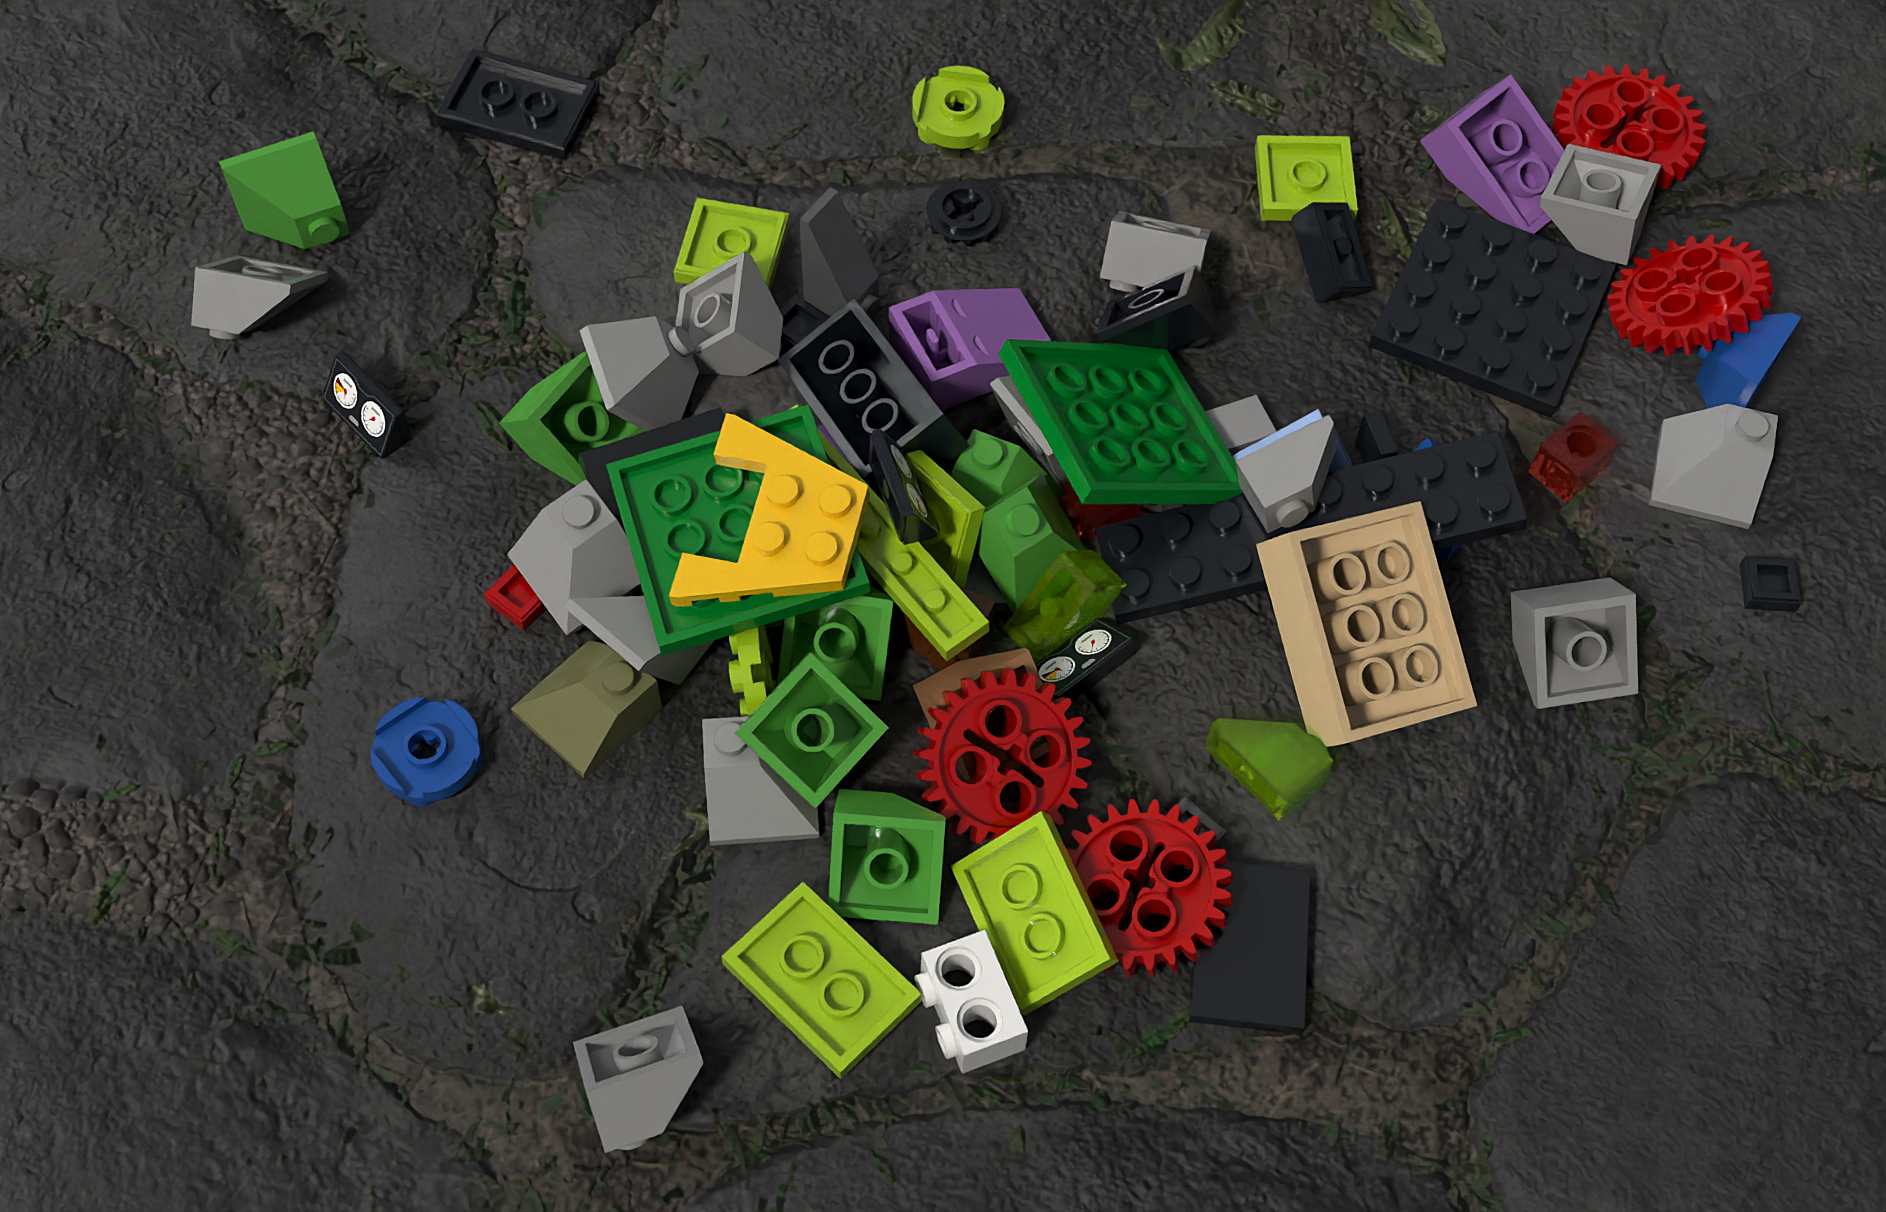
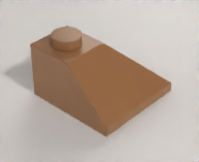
(930, 695)

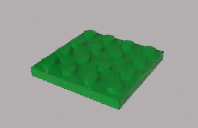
(1122, 423)
(687, 504)

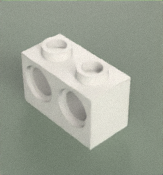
(982, 999)

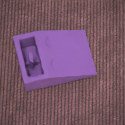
(956, 338)

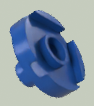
(432, 778)

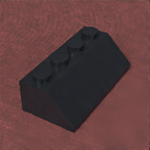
(864, 385)

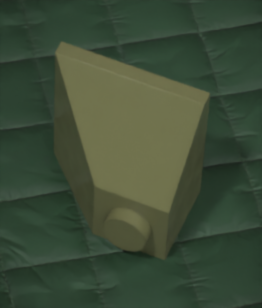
(590, 706)

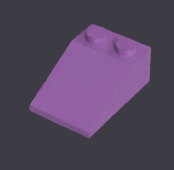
(1499, 154)

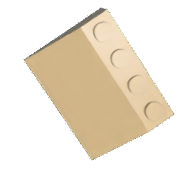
(1366, 624)

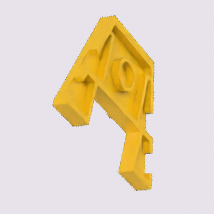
(799, 527)

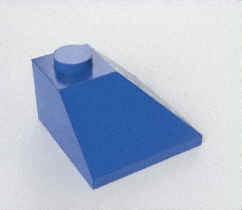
(1738, 369)

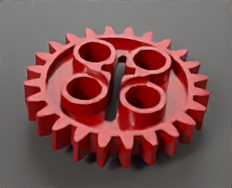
(1612, 105)
(1690, 295)
(1027, 717)
(1187, 903)

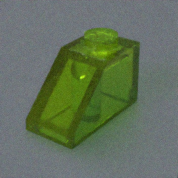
(1064, 602)
(1270, 760)

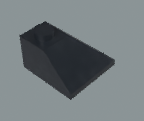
(1162, 314)

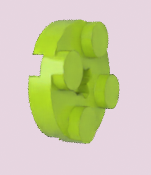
(952, 128)
(752, 670)

